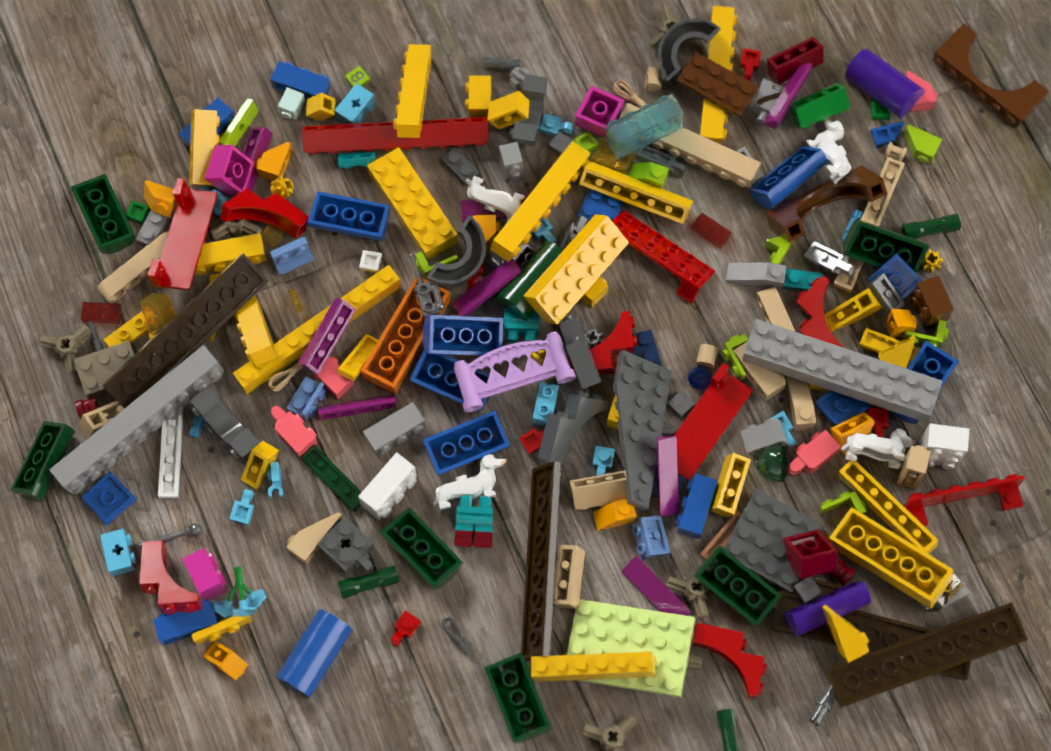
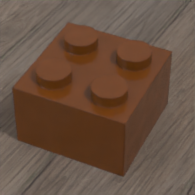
(931, 302)

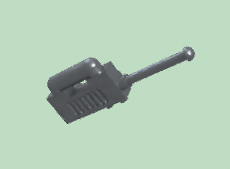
(423, 294)

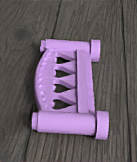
(474, 389)

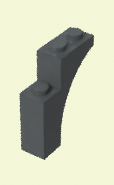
(579, 351)
(564, 425)

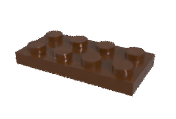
(717, 84)

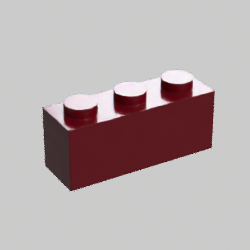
(783, 65)

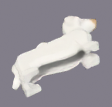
(835, 155)
(493, 198)
(879, 448)
(472, 486)

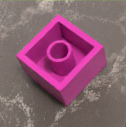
(598, 110)
(229, 169)
(204, 574)

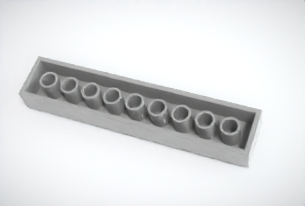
(842, 370)
(137, 421)

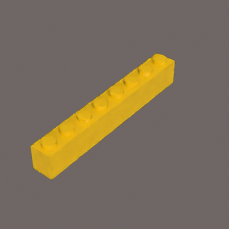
(720, 52)
(540, 201)

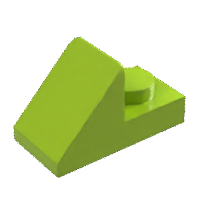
(779, 247)

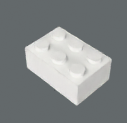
(946, 444)
(388, 487)

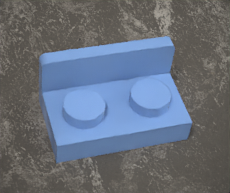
(292, 256)
(307, 398)
(650, 537)

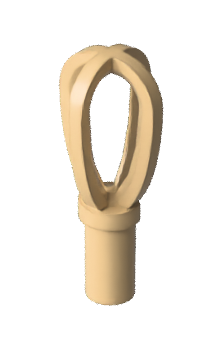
(633, 98)
(290, 372)

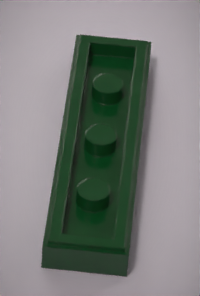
(332, 477)

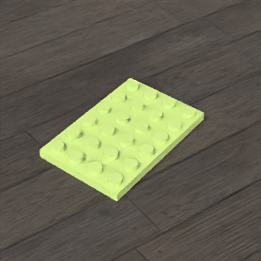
(622, 629)

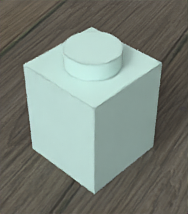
(291, 104)

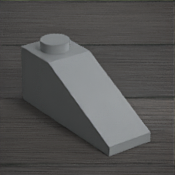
(757, 274)

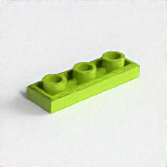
(239, 124)

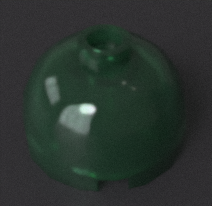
(772, 463)

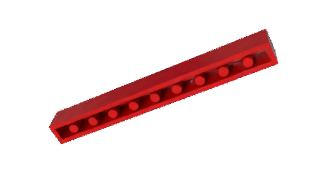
(383, 136)

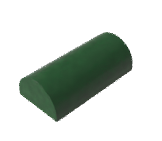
(103, 214)
(878, 245)
(513, 294)
(44, 453)
(422, 549)
(737, 585)
(518, 698)

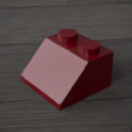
(810, 554)

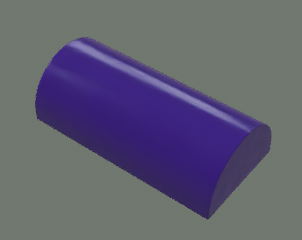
(883, 83)
(841, 601)

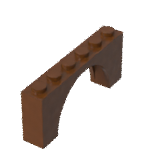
(1012, 104)
(857, 184)

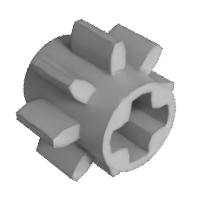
(518, 75)
(593, 334)

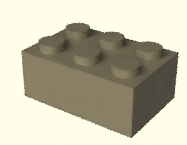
(101, 365)

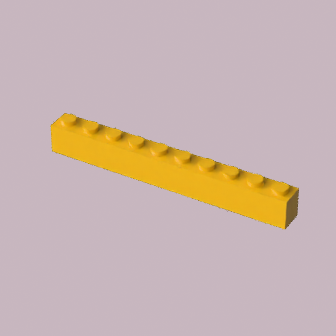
(294, 344)

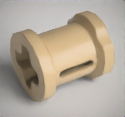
(901, 152)

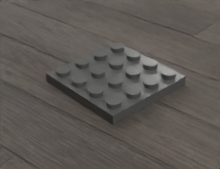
(760, 535)

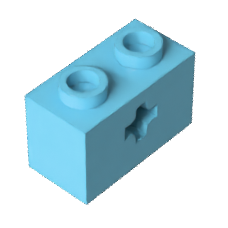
(355, 105)
(545, 403)
(118, 563)

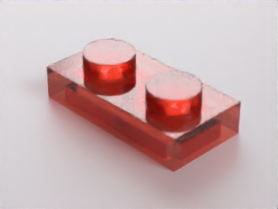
(711, 230)
(101, 312)

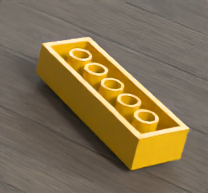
(412, 204)
(576, 269)
(891, 558)

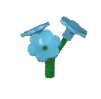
(247, 606)

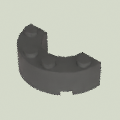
(678, 34)
(527, 131)
(460, 272)
(223, 424)

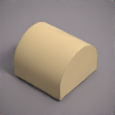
(653, 79)
(707, 356)

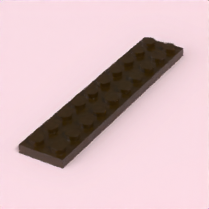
(187, 330)
(541, 561)
(879, 630)
(926, 655)

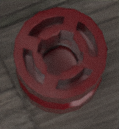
(86, 406)
(842, 572)

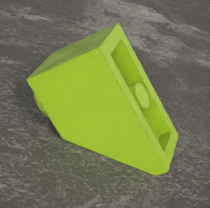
(921, 144)
(650, 173)

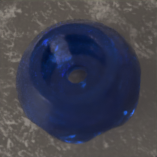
(698, 383)

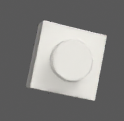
(370, 261)

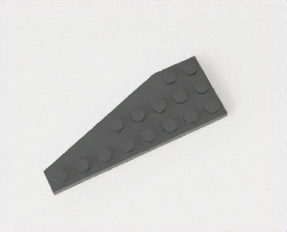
(641, 406)

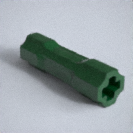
(944, 224)
(383, 577)
(727, 724)

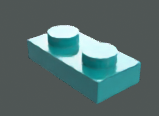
(350, 160)
(799, 279)

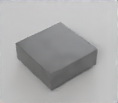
(560, 143)
(681, 404)
(807, 589)

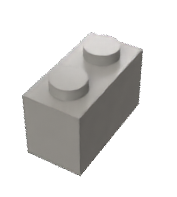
(511, 161)
(763, 435)

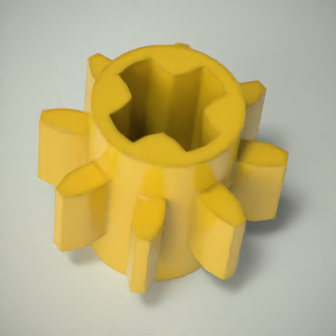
(282, 187)
(931, 261)

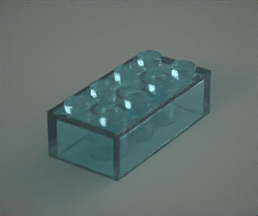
(644, 126)

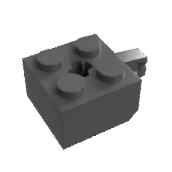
(347, 558)

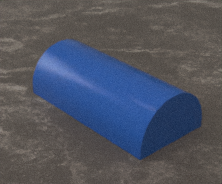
(788, 176)
(349, 216)
(462, 334)
(933, 363)
(438, 375)
(466, 443)
(314, 653)

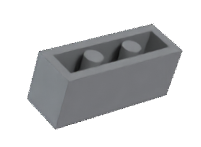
(394, 429)

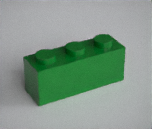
(819, 106)

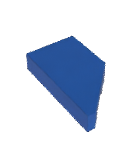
(884, 135)

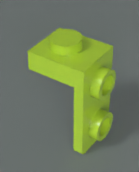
(424, 267)
(941, 333)
(729, 355)
(846, 497)

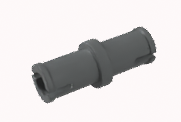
(501, 63)
(823, 706)

